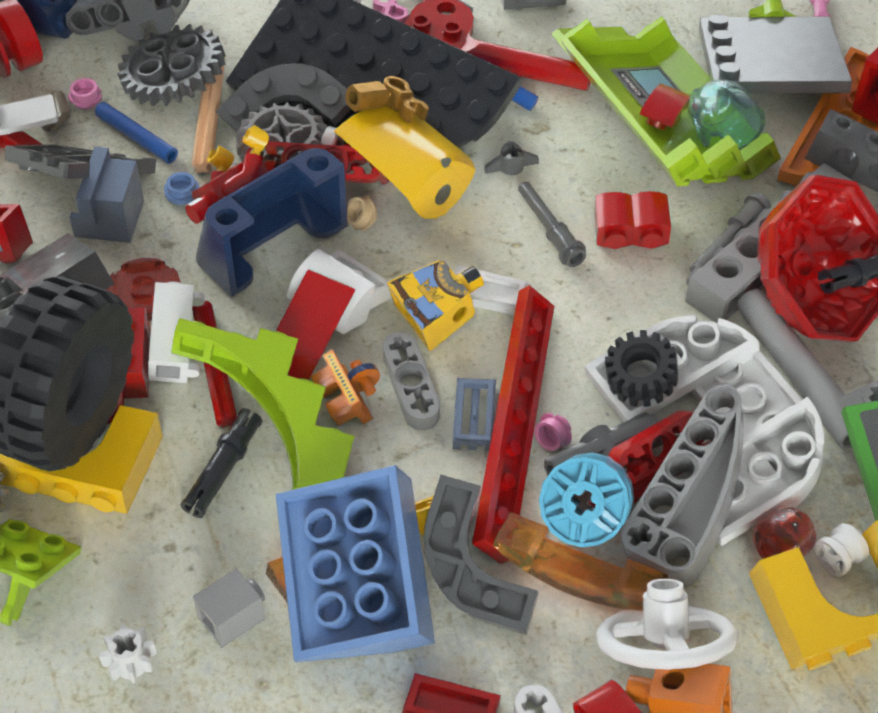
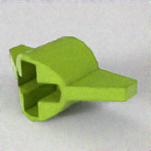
(770, 8)

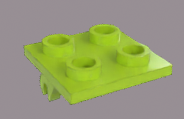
(30, 560)

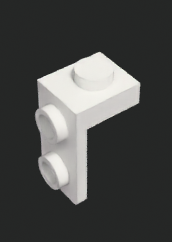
(27, 114)

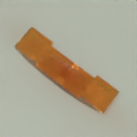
(572, 570)

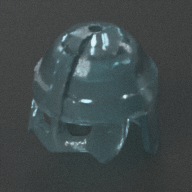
(725, 110)

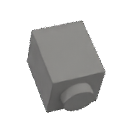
(230, 607)

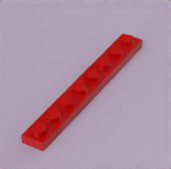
(514, 419)

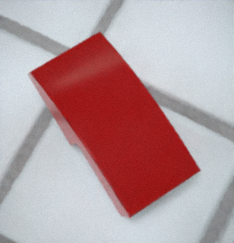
(664, 106)

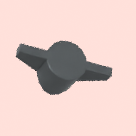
(511, 160)

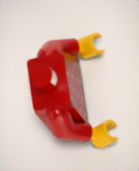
(226, 180)

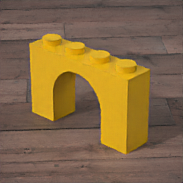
(104, 477)
(800, 615)

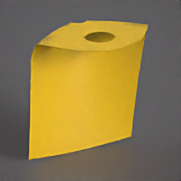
(410, 157)

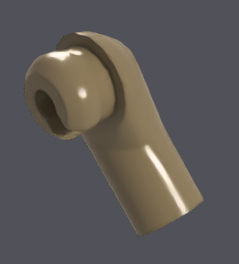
(62, 111)

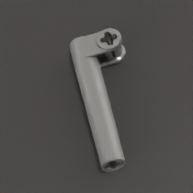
(802, 366)

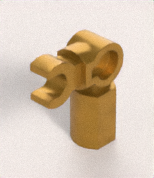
(392, 94)

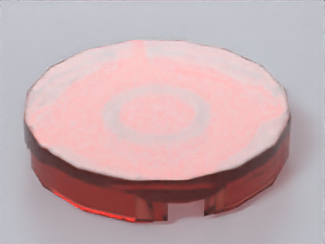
(137, 282)

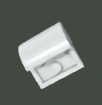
(338, 266)

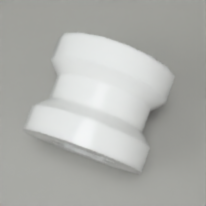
(841, 550)

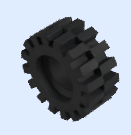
(639, 349)

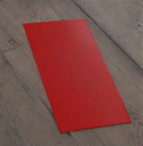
(313, 319)

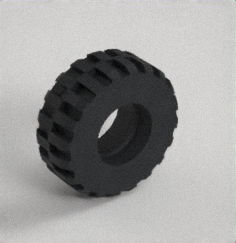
(61, 370)

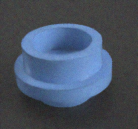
(179, 188)

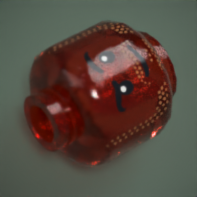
(783, 531)

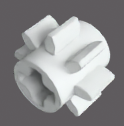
(128, 654)

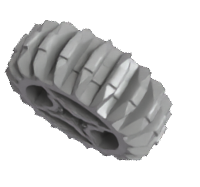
(283, 125)

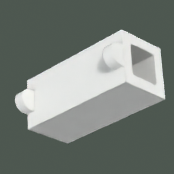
(170, 303)

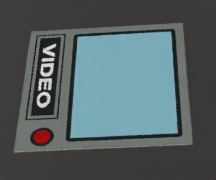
(643, 80)

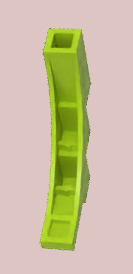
(292, 403)

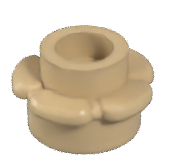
(361, 213)

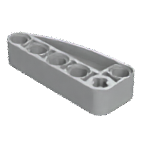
(698, 502)

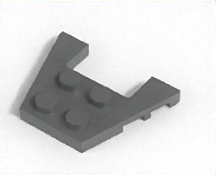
(63, 160)

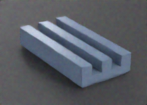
(472, 438)

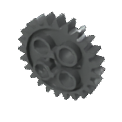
(184, 54)

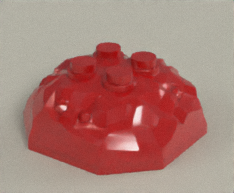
(815, 231)

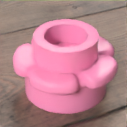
(84, 93)
(553, 432)

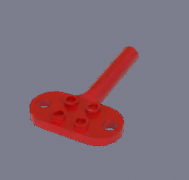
(458, 29)

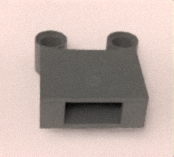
(61, 258)

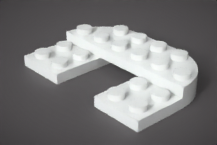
(780, 428)

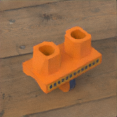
(359, 379)

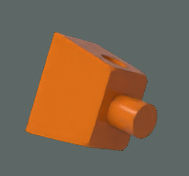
(684, 690)

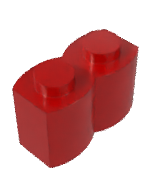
(632, 219)

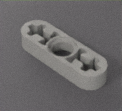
(408, 394)

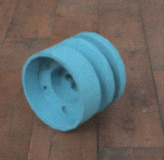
(610, 492)

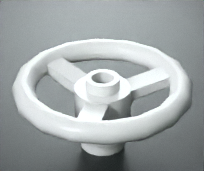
(667, 624)

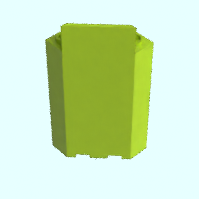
(675, 148)

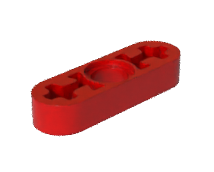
(641, 446)

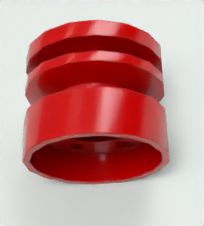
(17, 39)

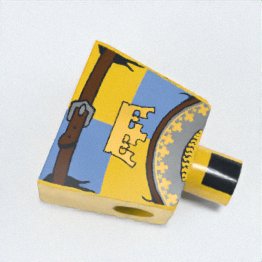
(435, 300)

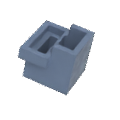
(108, 199)

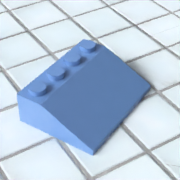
(354, 567)

